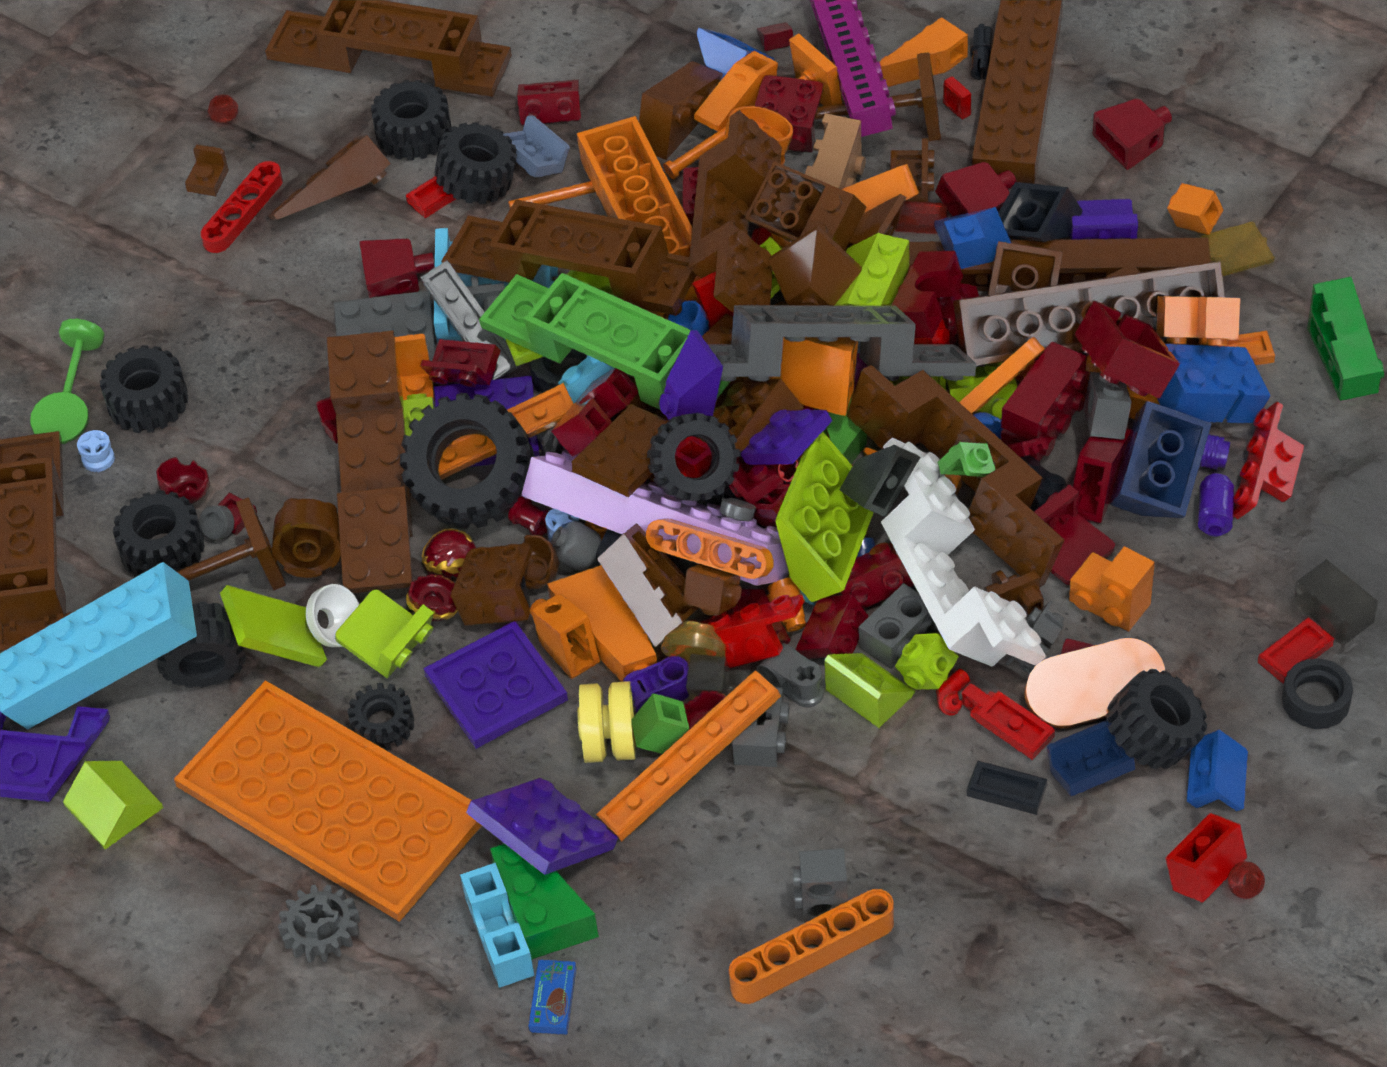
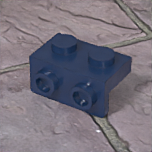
(1088, 759)

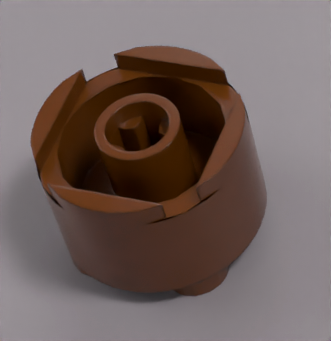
(306, 537)

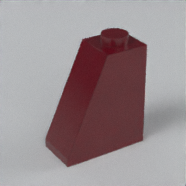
(1097, 474)

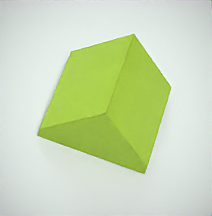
(865, 686)
(110, 800)

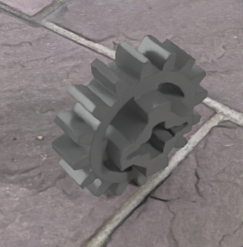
(319, 923)

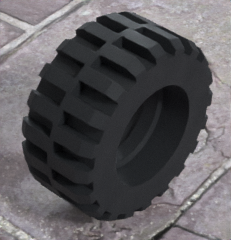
(442, 427)

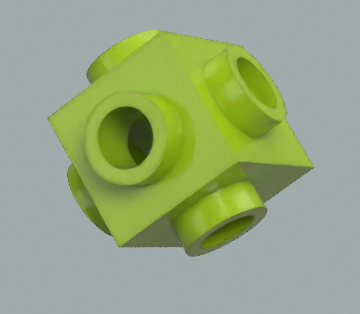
(926, 661)

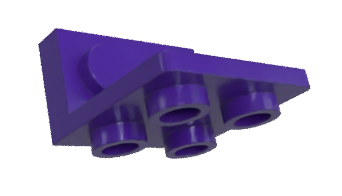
(1105, 220)

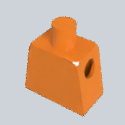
(562, 620)

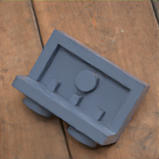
(539, 148)

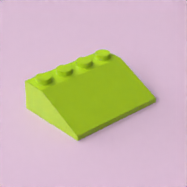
(820, 523)

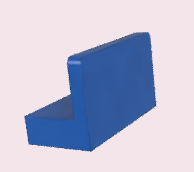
(1217, 771)

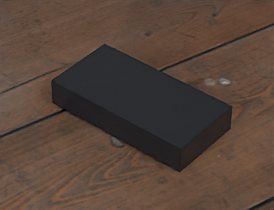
(1007, 787)

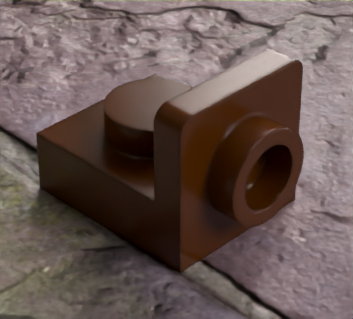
(207, 171)

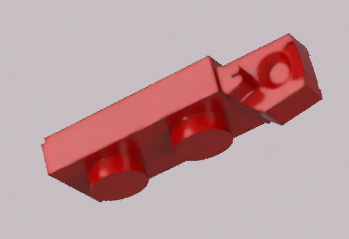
(1008, 720)

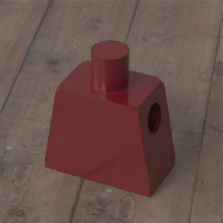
(1131, 130)
(974, 189)
(392, 267)

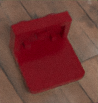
(795, 101)
(1078, 534)

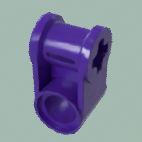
(658, 680)

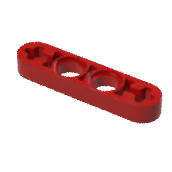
(246, 208)

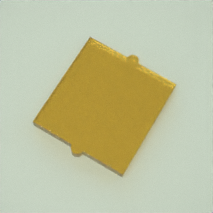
(1239, 248)

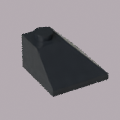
(1039, 212)

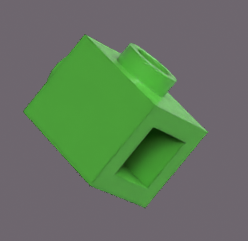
(659, 723)

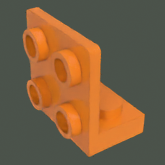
(410, 353)

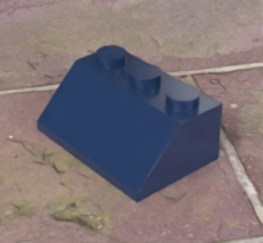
(1160, 462)

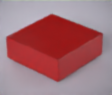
(957, 97)

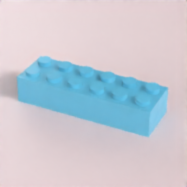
(96, 645)

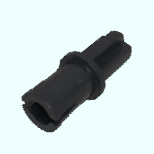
(981, 51)

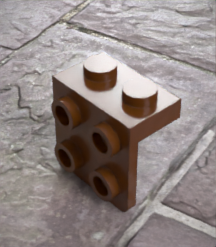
(490, 585)

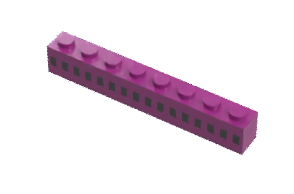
(856, 63)

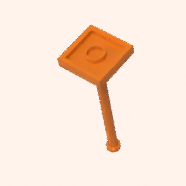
(808, 65)

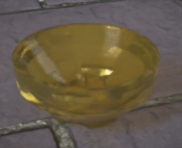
(693, 639)

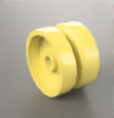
(604, 722)

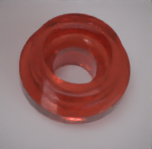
(223, 108)
(1254, 880)

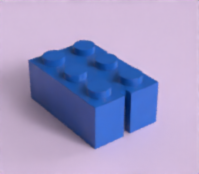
(1212, 381)

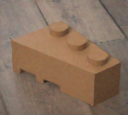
(839, 152)

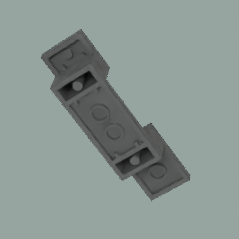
(883, 335)

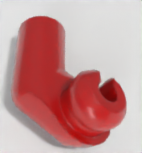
(947, 694)

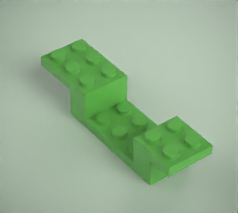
(593, 323)

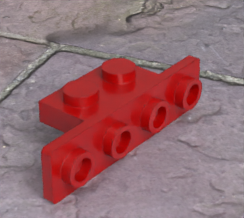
(1270, 462)
(750, 631)

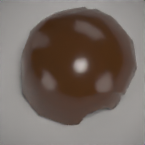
(542, 563)

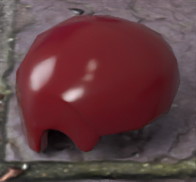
(186, 480)

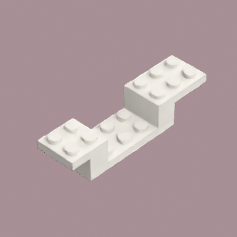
(924, 534)

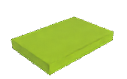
(271, 626)

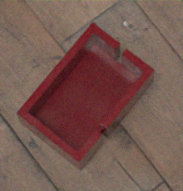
(1126, 351)
(1046, 398)

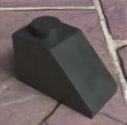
(879, 478)

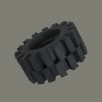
(379, 700)

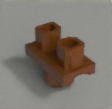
(1022, 589)

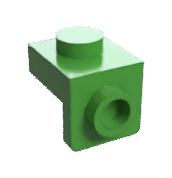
(968, 460)

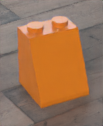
(820, 372)

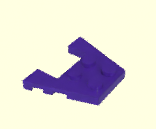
(39, 764)

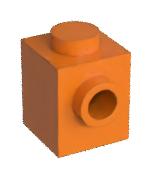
(1195, 208)

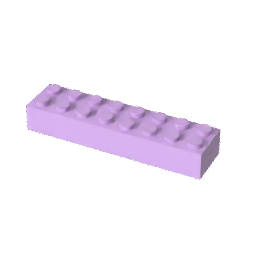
(556, 486)

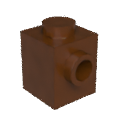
(711, 589)

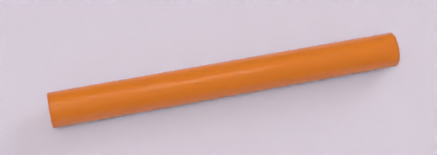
(558, 194)

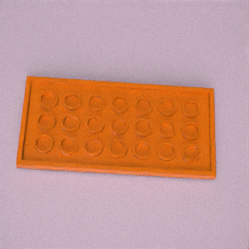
(331, 799)

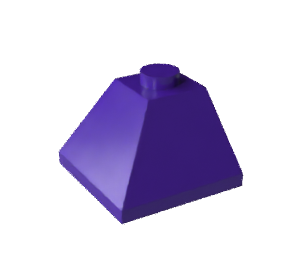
(693, 380)

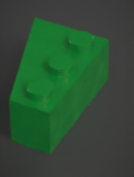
(1344, 339)
(543, 905)

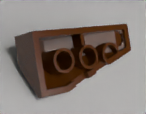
(348, 169)

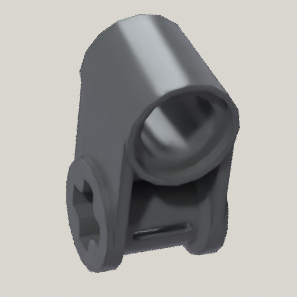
(795, 675)

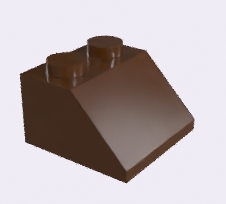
(1024, 268)

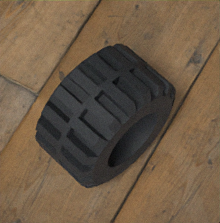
(410, 119)
(475, 163)
(139, 370)
(722, 457)
(155, 516)
(209, 656)
(1156, 719)

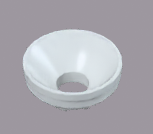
(337, 604)

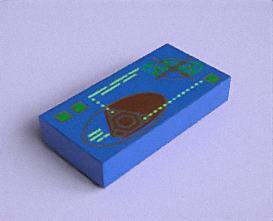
(552, 997)

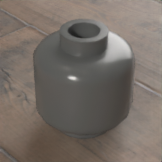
(576, 545)

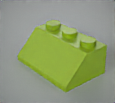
(883, 266)

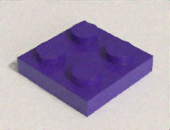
(786, 436)

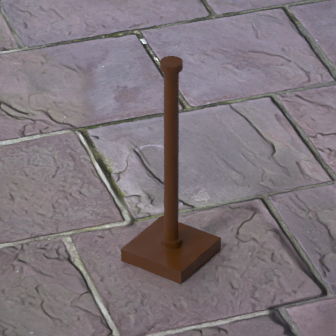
(924, 98)
(255, 546)

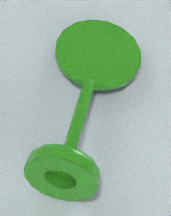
(65, 410)

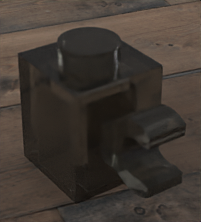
(712, 674)

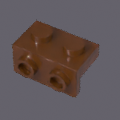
(919, 163)

